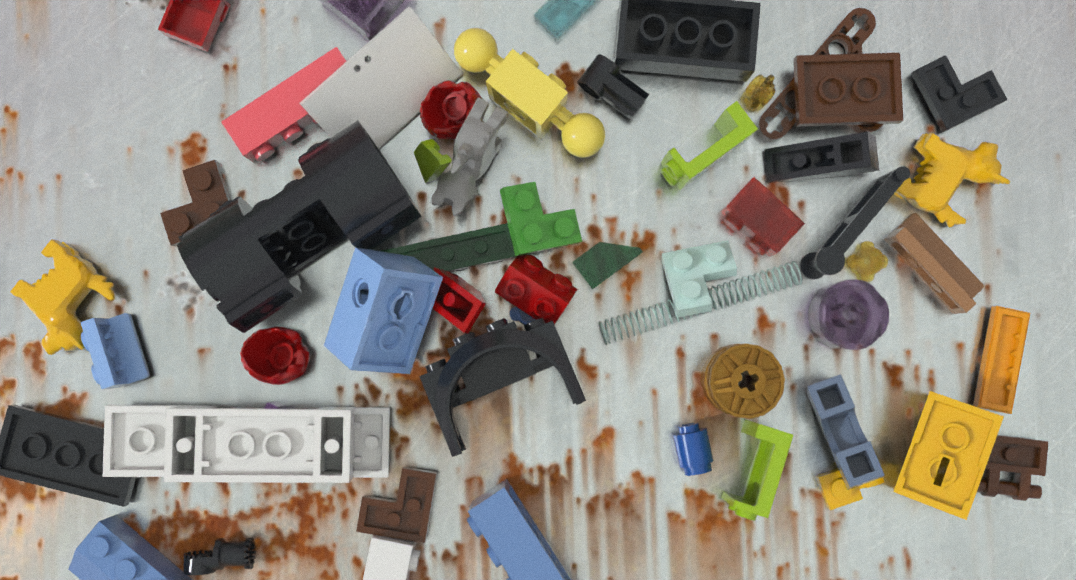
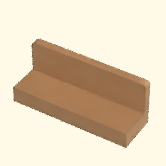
(935, 264)

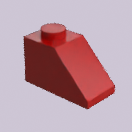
(458, 301)

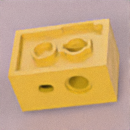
(948, 454)

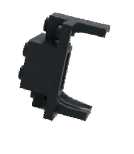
(491, 364)

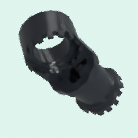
(223, 554)

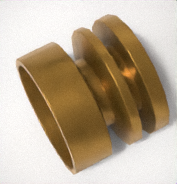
(724, 371)

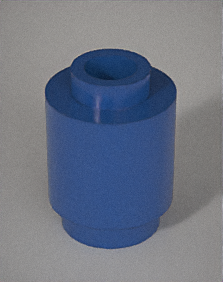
(693, 449)

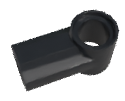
(606, 82)

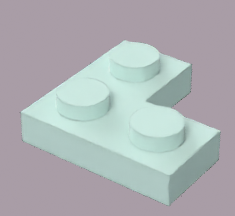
(690, 269)

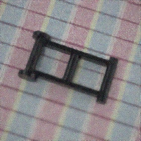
(830, 256)

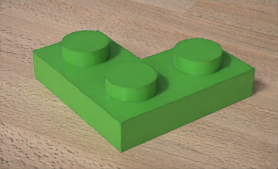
(530, 228)

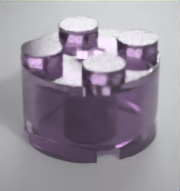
(854, 296)

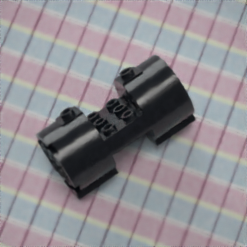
(253, 253)

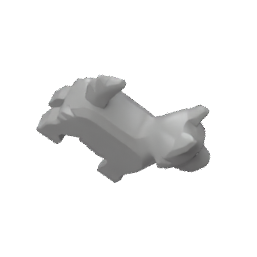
(472, 155)

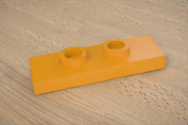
(1001, 359)

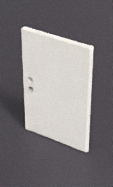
(388, 86)

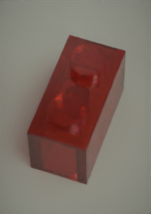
(761, 218)

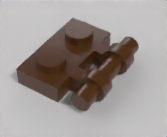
(1015, 455)

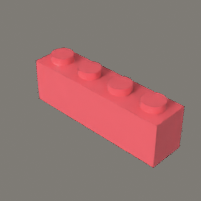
(278, 113)

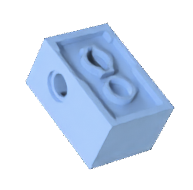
(382, 311)

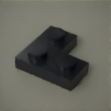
(952, 101)

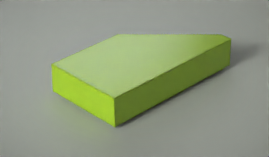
(430, 160)

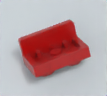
(535, 289)

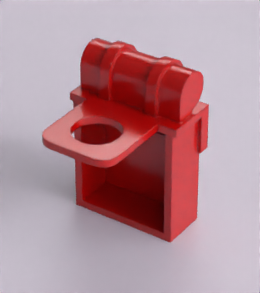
(194, 21)

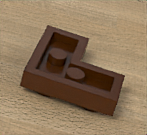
(207, 195)
(406, 517)

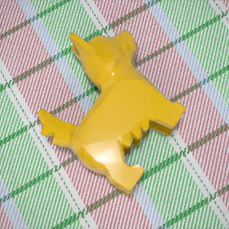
(944, 171)
(60, 294)

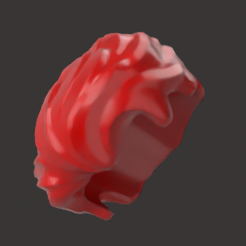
(447, 108)
(275, 355)

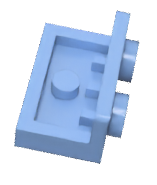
(114, 351)

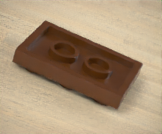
(848, 89)

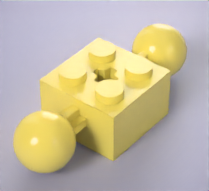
(528, 93)

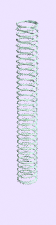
(603, 331)

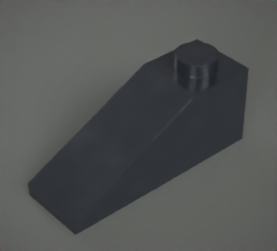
(823, 158)

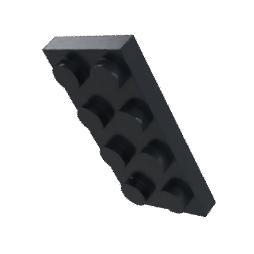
(59, 455)

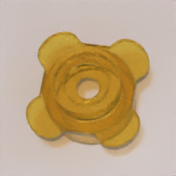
(760, 91)
(877, 261)

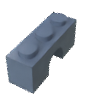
(843, 432)

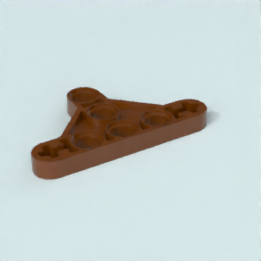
(850, 48)

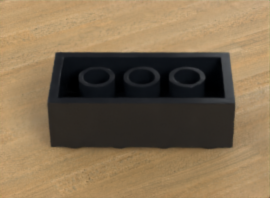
(688, 37)

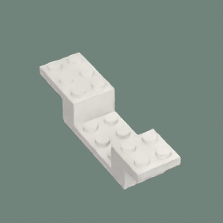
(246, 443)

